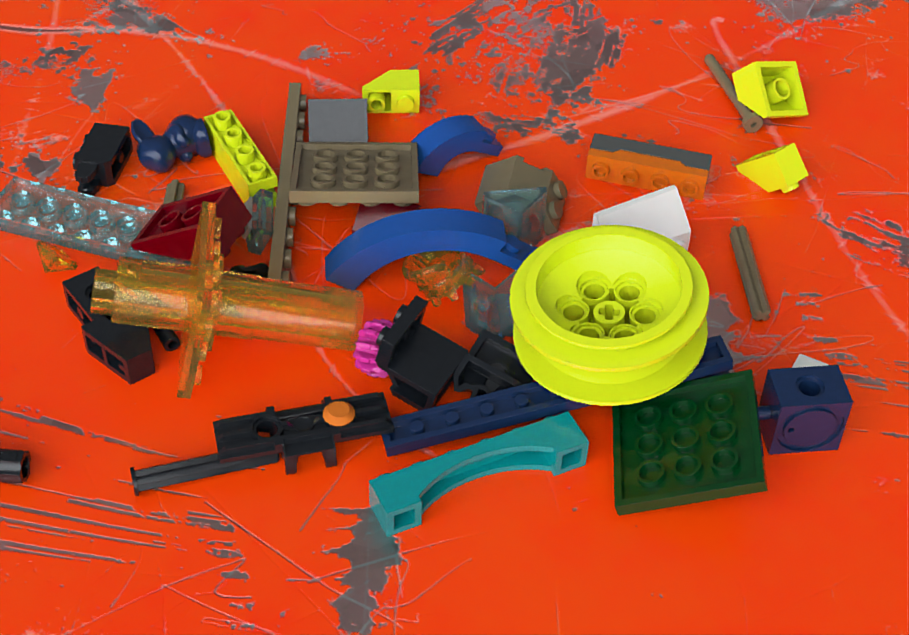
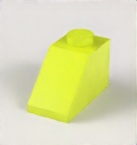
(775, 168)

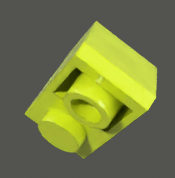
(393, 92)

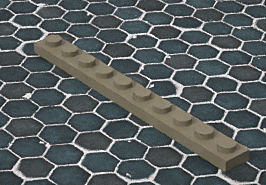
(284, 212)

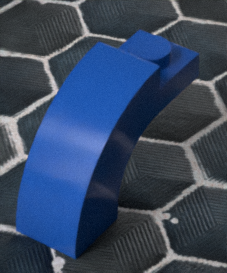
(450, 138)

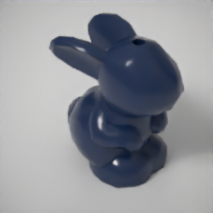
(182, 139)

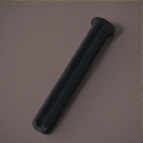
(191, 470)

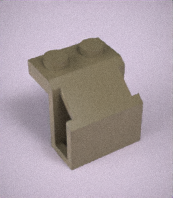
(516, 174)

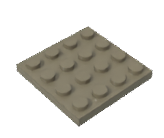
(355, 173)

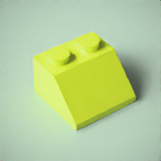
(771, 89)

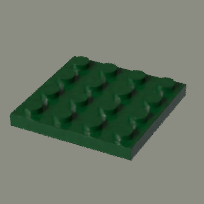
(689, 445)

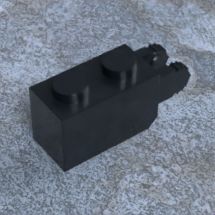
(102, 157)

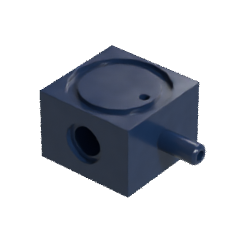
(804, 409)

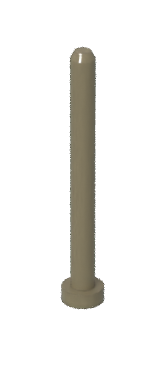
(751, 121)

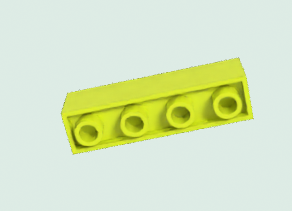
(239, 155)

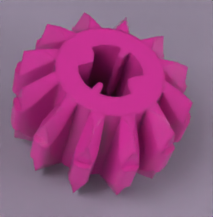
(367, 349)

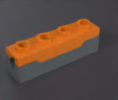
(647, 165)

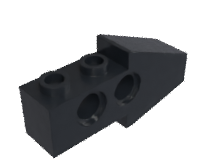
(117, 346)

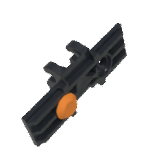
(303, 429)

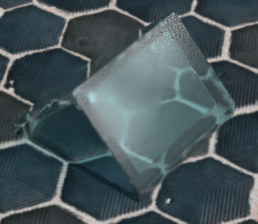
(520, 210)

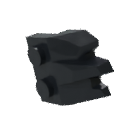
(489, 367)

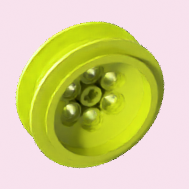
(609, 314)

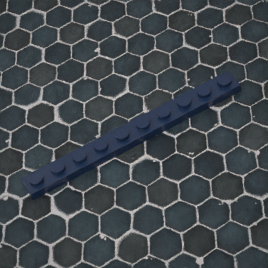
(508, 408)

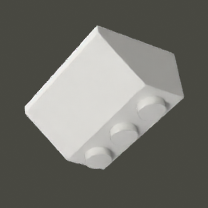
(656, 211)

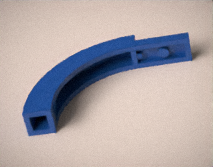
(418, 233)

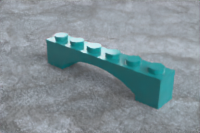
(547, 445)

